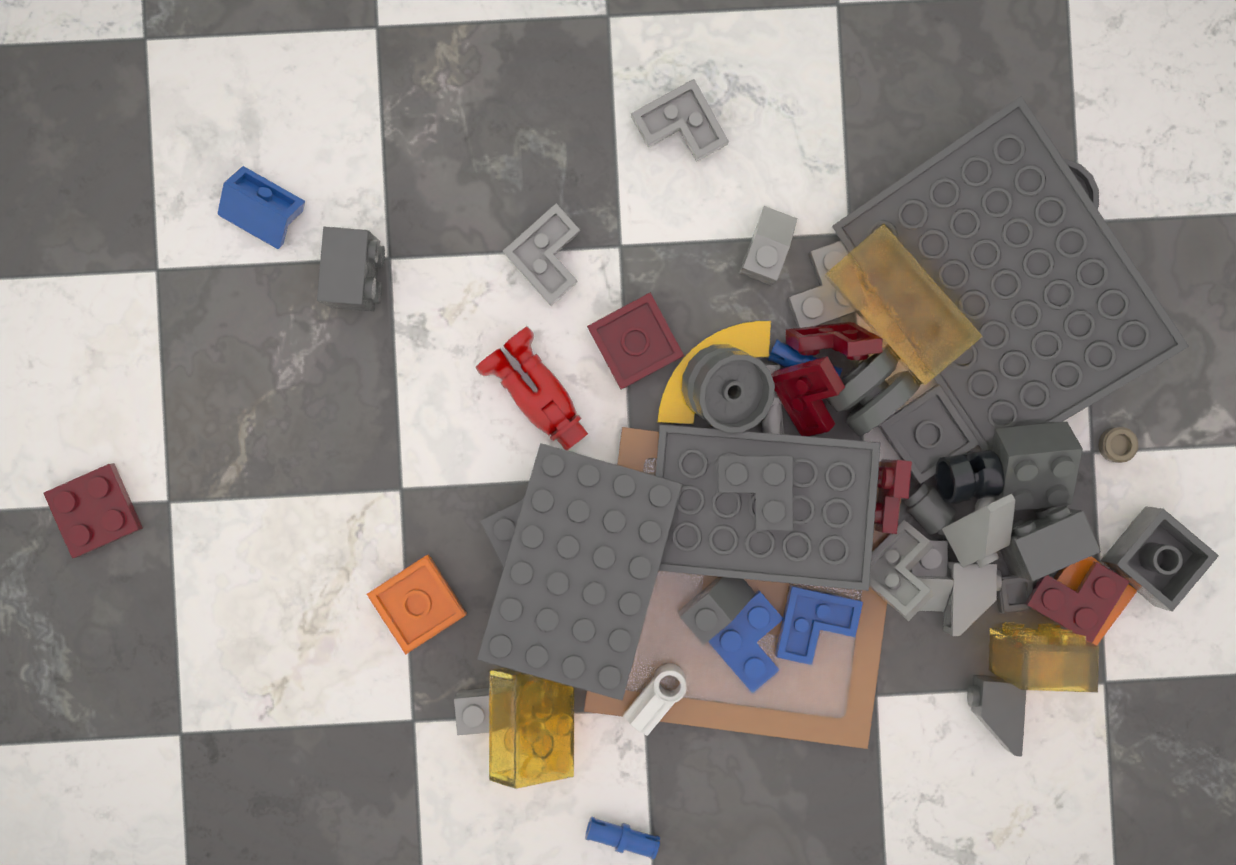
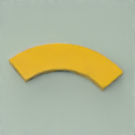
(748, 337)

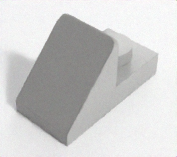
(933, 573)

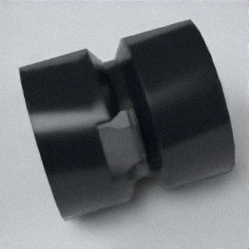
(970, 476)

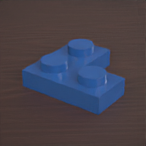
(807, 614)
(739, 641)

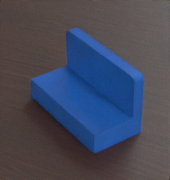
(259, 206)

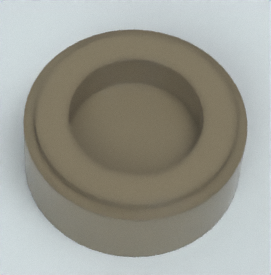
(1118, 444)

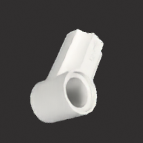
(654, 700)

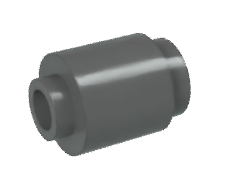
(929, 508)

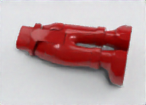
(547, 408)

